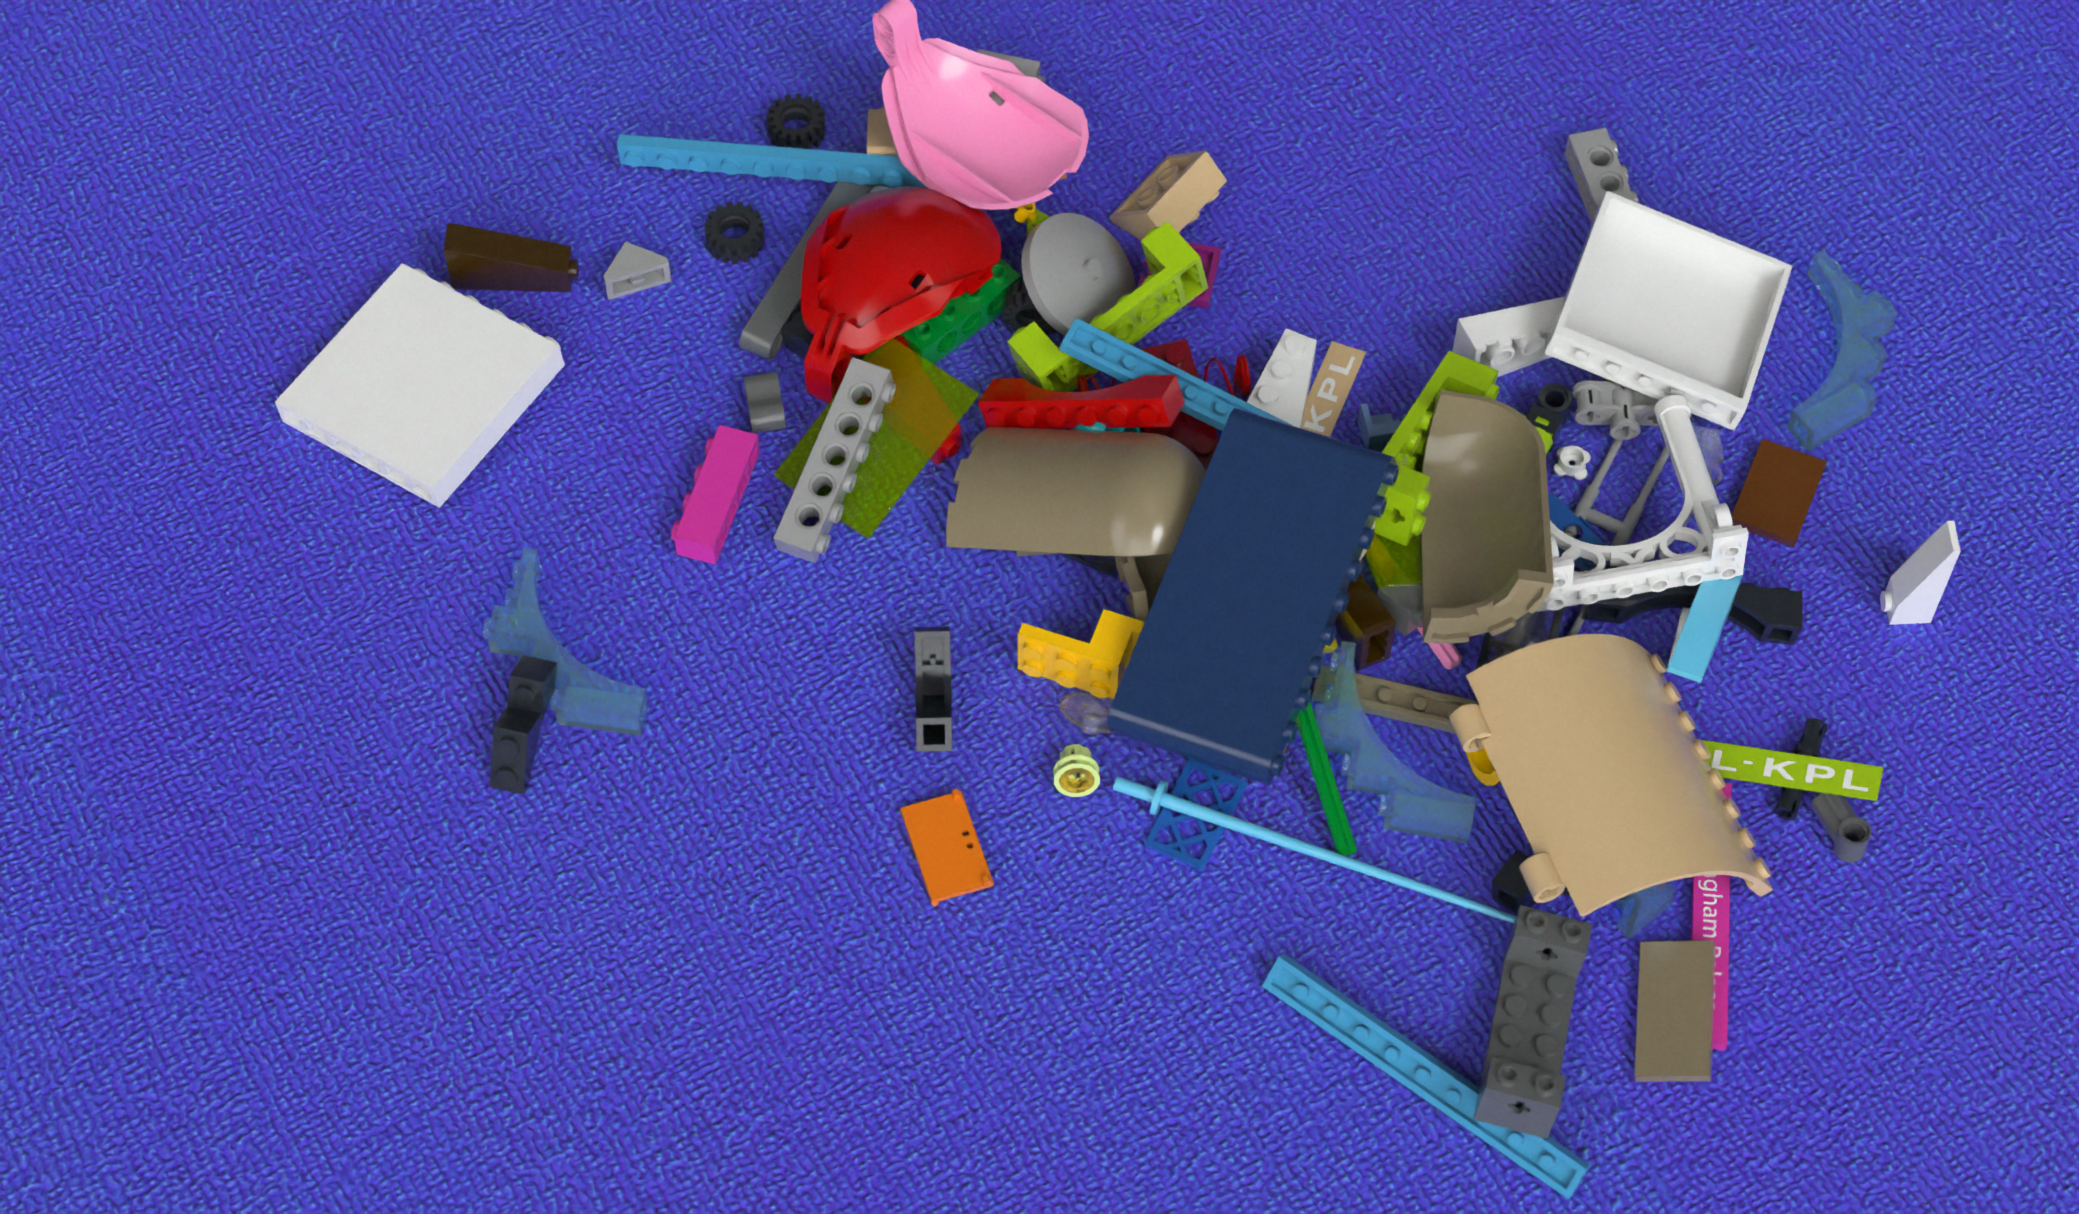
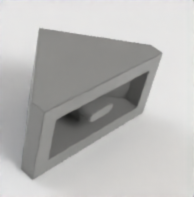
(635, 271)

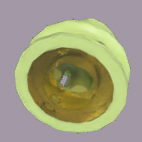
(1069, 765)

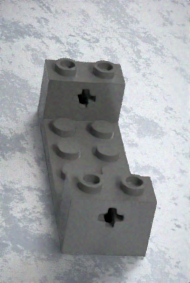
(1531, 1022)

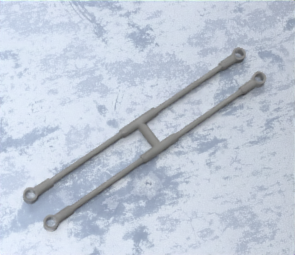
(1622, 529)

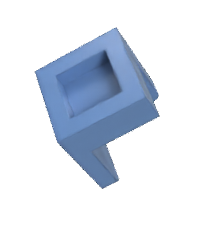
(1376, 429)

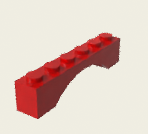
(1137, 403)

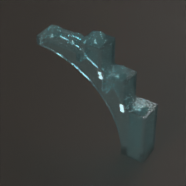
(1858, 323)
(580, 694)
(1406, 798)

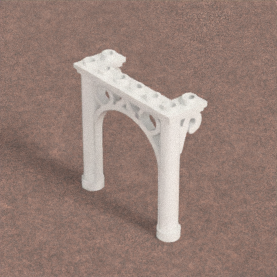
(1718, 546)

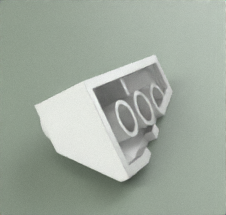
(1922, 578)

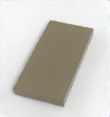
(1675, 1011)

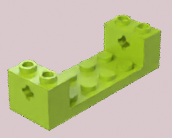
(1174, 283)
(1410, 492)

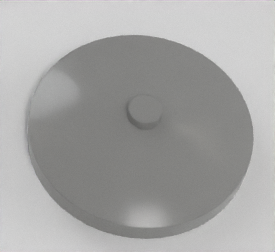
(1074, 270)

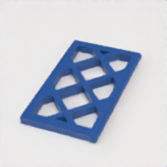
(1210, 838)

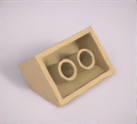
(1171, 194)

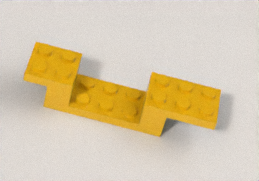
(1078, 664)

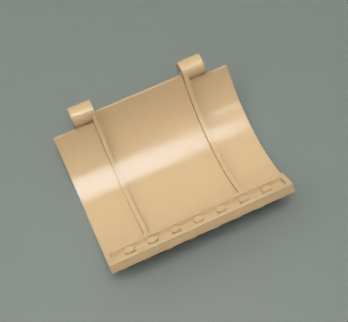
(1603, 771)

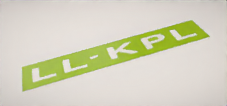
(1795, 770)

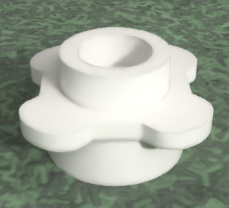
(1572, 454)

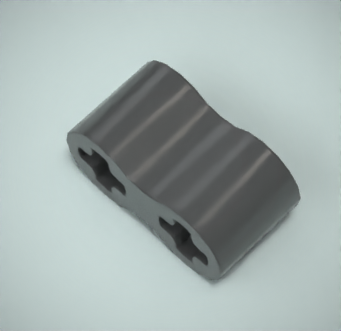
(764, 402)

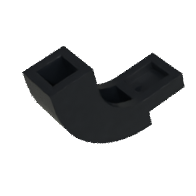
(933, 689)

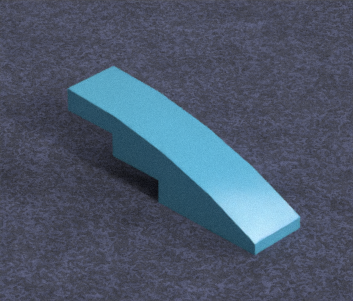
(1703, 628)

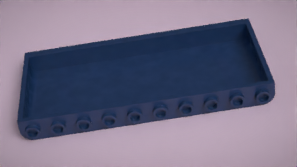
(1252, 596)

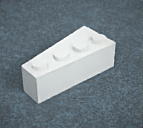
(1509, 336)
(1286, 379)

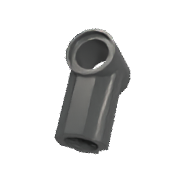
(1842, 824)

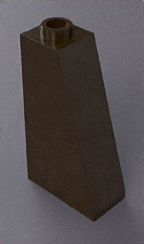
(506, 261)
(1366, 624)

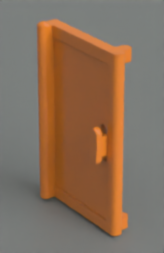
(946, 858)

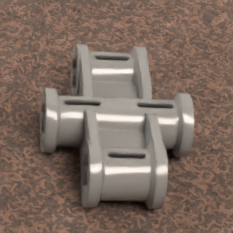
(1614, 406)

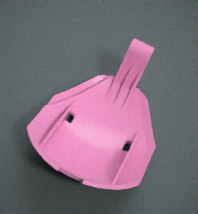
(953, 130)

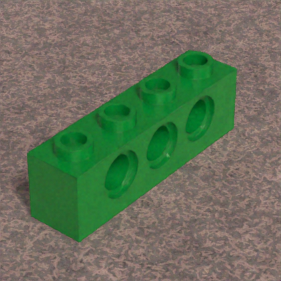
(962, 316)

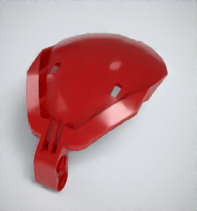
(863, 268)

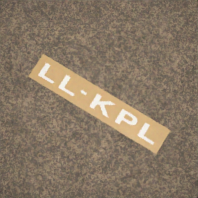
(1331, 388)

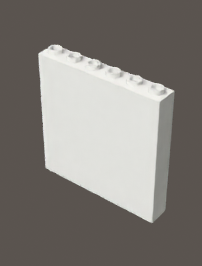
(1669, 309)
(420, 384)

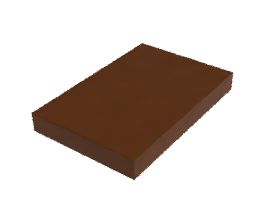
(1778, 492)

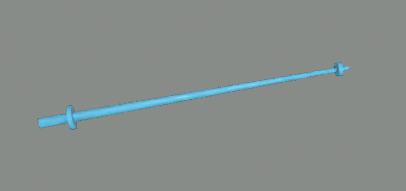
(1160, 798)

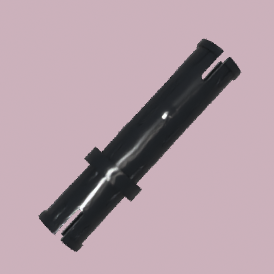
(1808, 745)

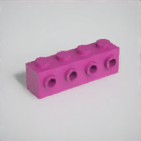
(716, 494)

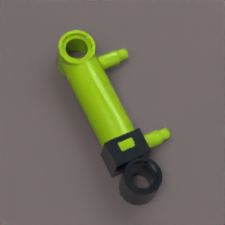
(1550, 419)

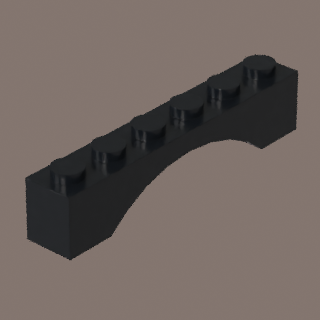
(1764, 612)

